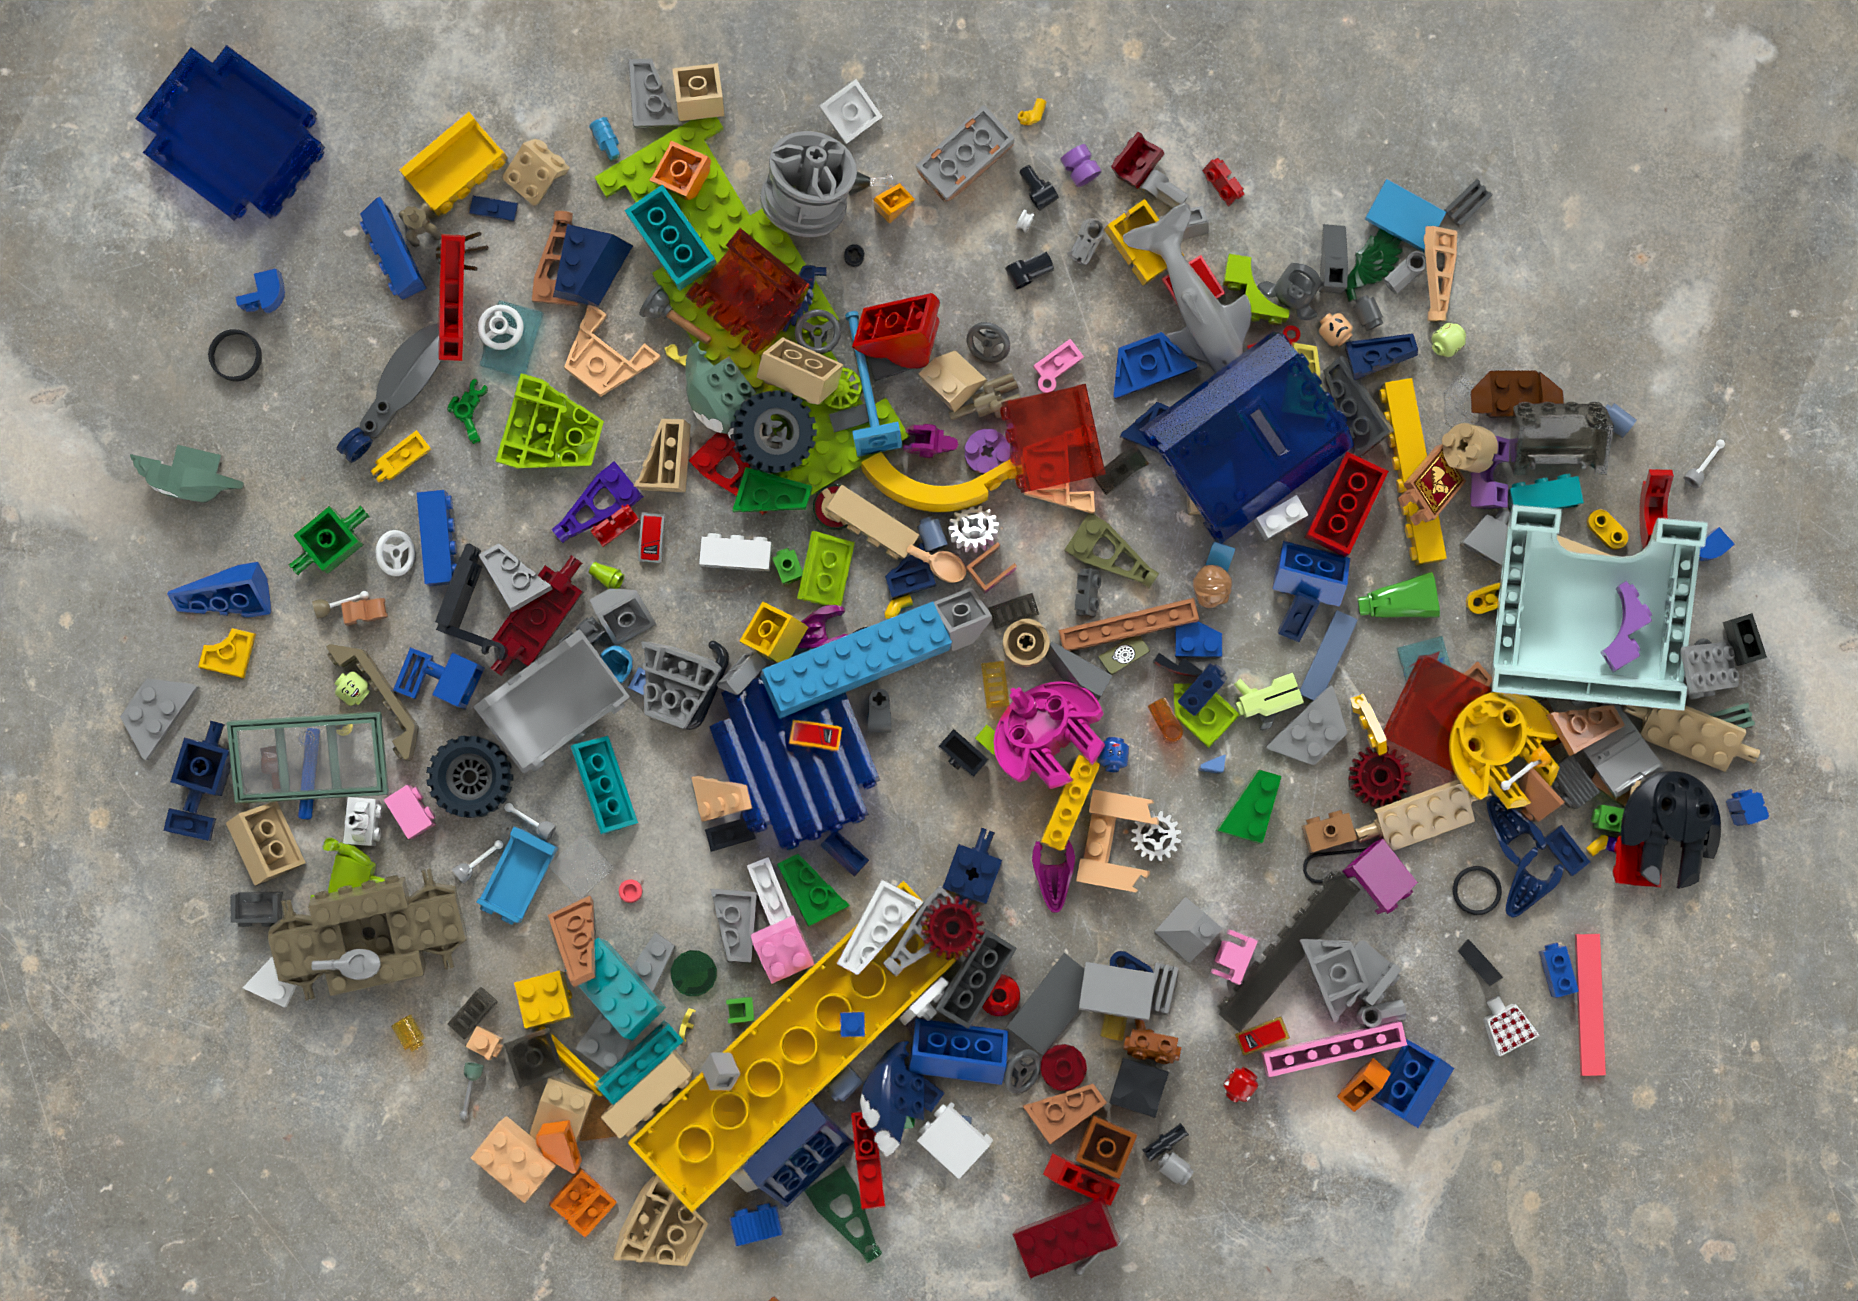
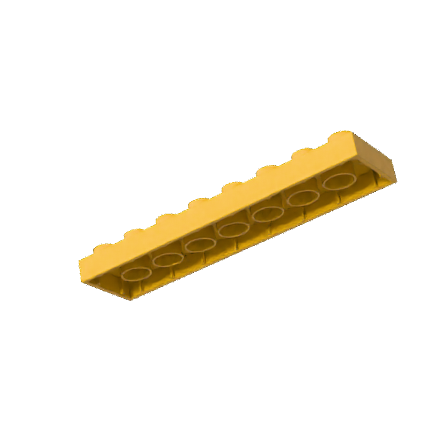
(781, 1065)

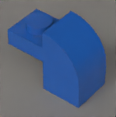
(269, 293)
(1715, 545)

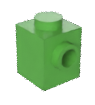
(788, 566)
(1607, 818)

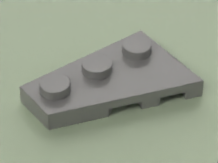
(648, 99)
(514, 580)
(737, 922)

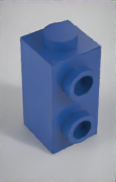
(1558, 970)

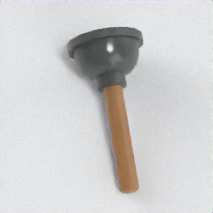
(658, 305)

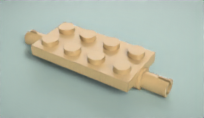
(1694, 735)
(1421, 816)

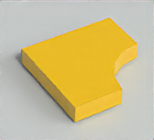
(230, 655)

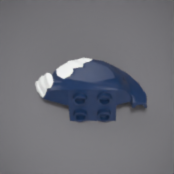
(891, 1096)

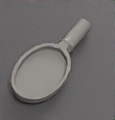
(354, 964)

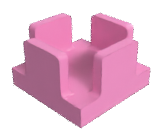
(1235, 957)

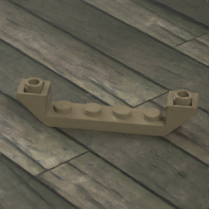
(405, 742)

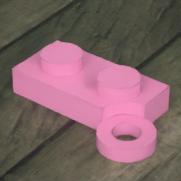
(1056, 364)

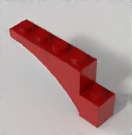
(451, 297)

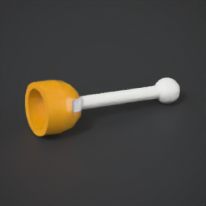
(1538, 758)

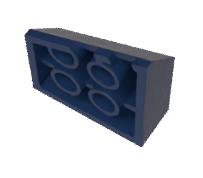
(589, 264)

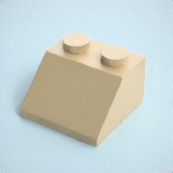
(952, 379)

